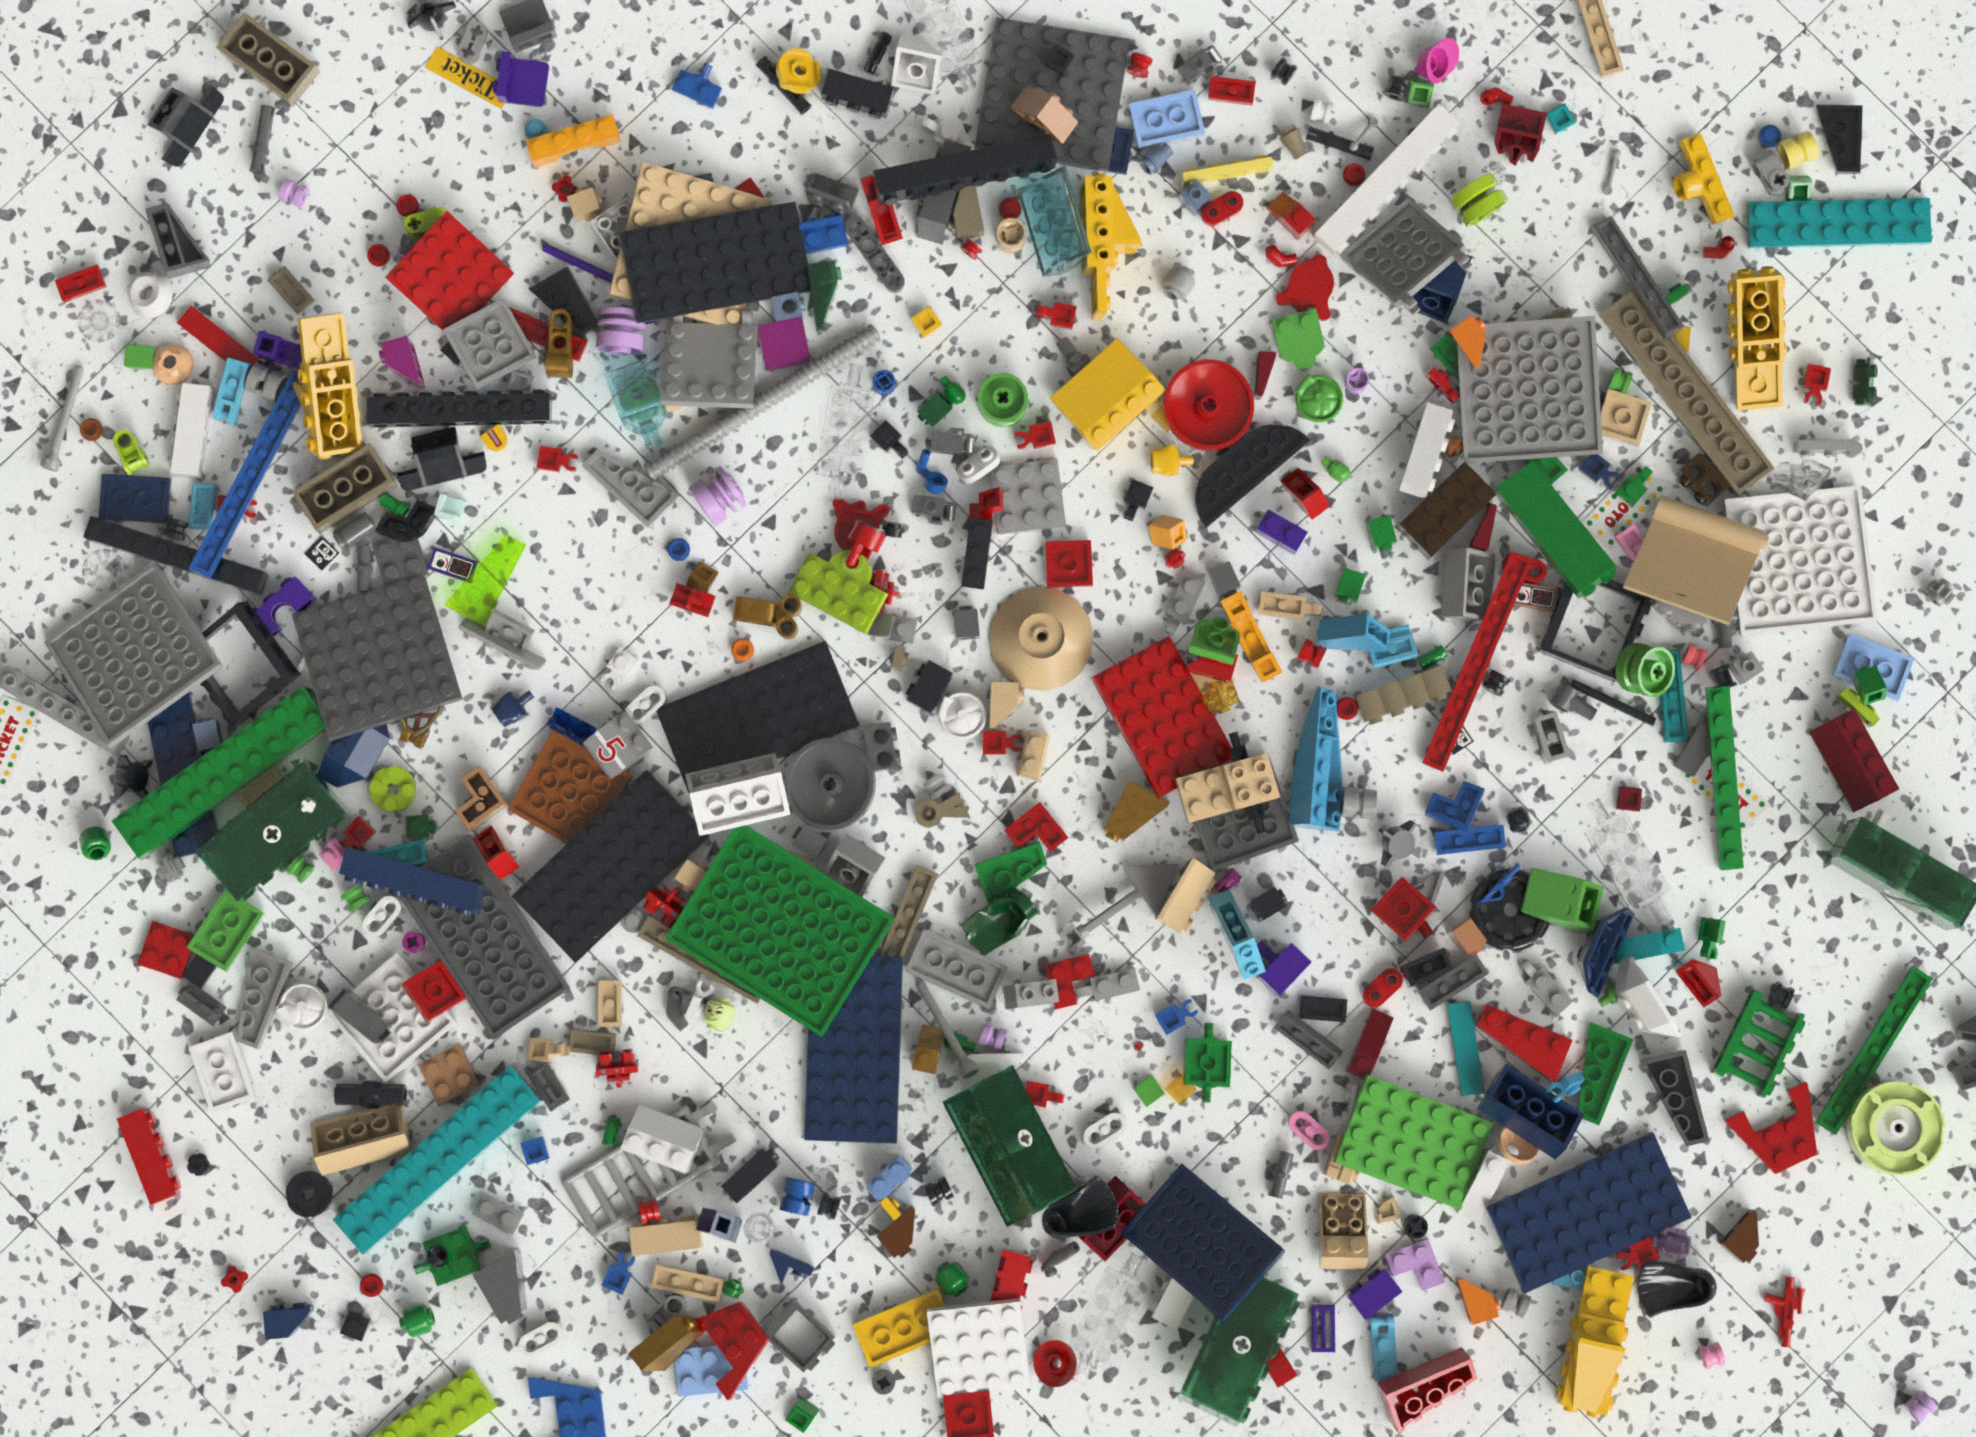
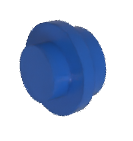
(1769, 136)
(678, 549)

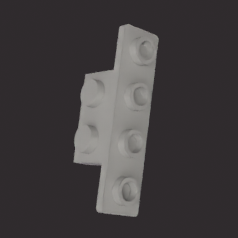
(506, 636)

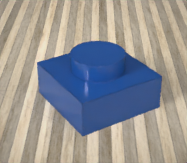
(535, 1150)

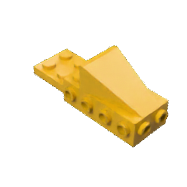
(1108, 234)
(1757, 336)
(327, 387)
(1595, 1343)

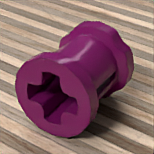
(407, 945)

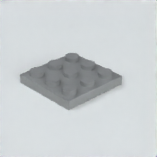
(489, 343)
(1029, 496)

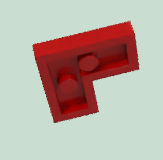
(1036, 822)
(1067, 972)

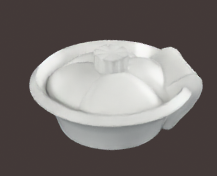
(150, 294)
(962, 714)
(302, 1006)

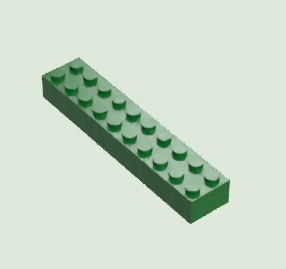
(220, 773)

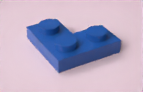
(1456, 812)

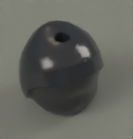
(1518, 819)

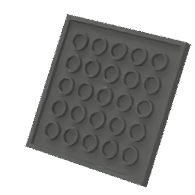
(1088, 88)
(376, 657)

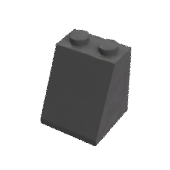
(504, 1286)

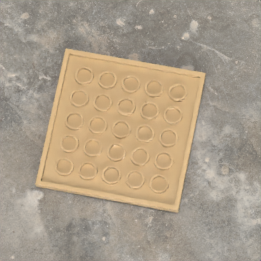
(673, 197)

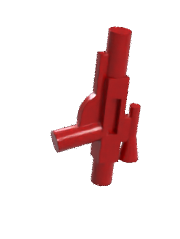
(1785, 1307)

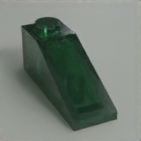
(824, 286)

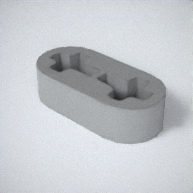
(467, 40)

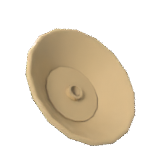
(1036, 662)

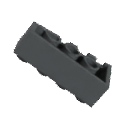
(937, 210)
(1677, 1091)

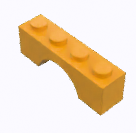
(590, 134)

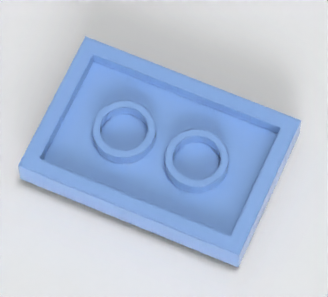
(1166, 119)
(1864, 653)
(700, 1370)

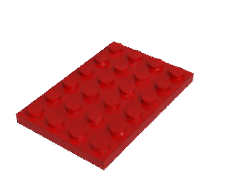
(1162, 715)

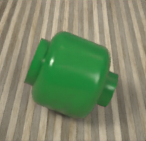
(95, 843)
(952, 1278)
(417, 1320)

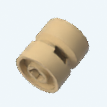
(1011, 235)

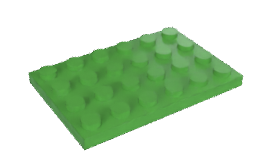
(1413, 1142)

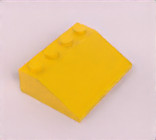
(1107, 394)

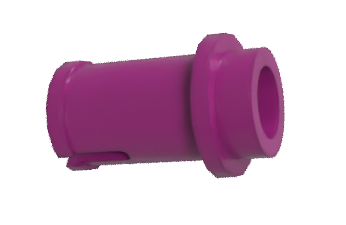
(1228, 881)

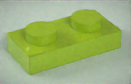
(1851, 700)

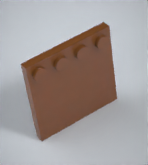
(565, 788)

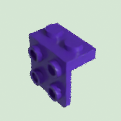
(521, 81)

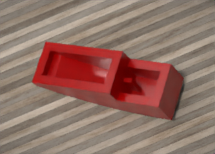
(882, 215)

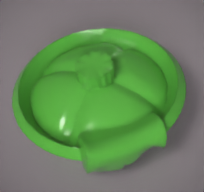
(1318, 398)

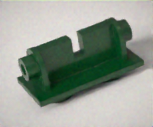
(1866, 391)

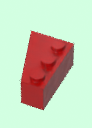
(1011, 1275)

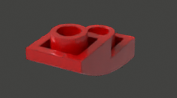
(1281, 1369)

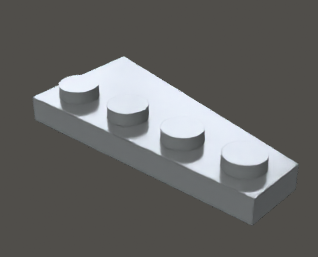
(638, 493)
(263, 989)

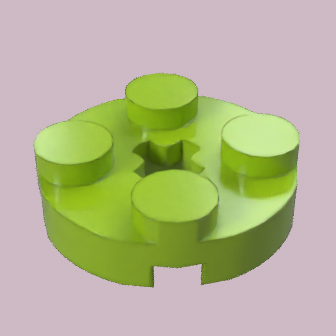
(391, 802)

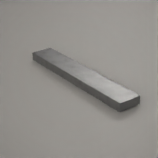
(1637, 277)

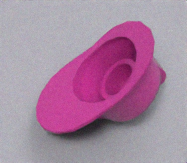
(1438, 60)

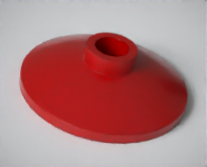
(1046, 1366)

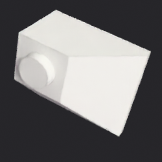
(916, 65)

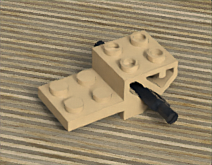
(1230, 787)

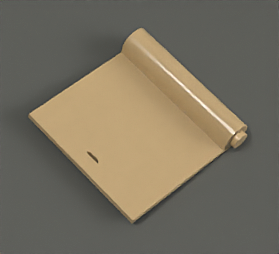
(1695, 560)

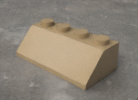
(345, 1144)

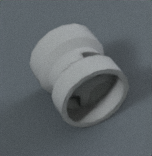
(1515, 1302)

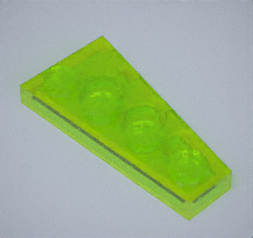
(485, 584)

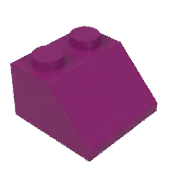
(402, 360)

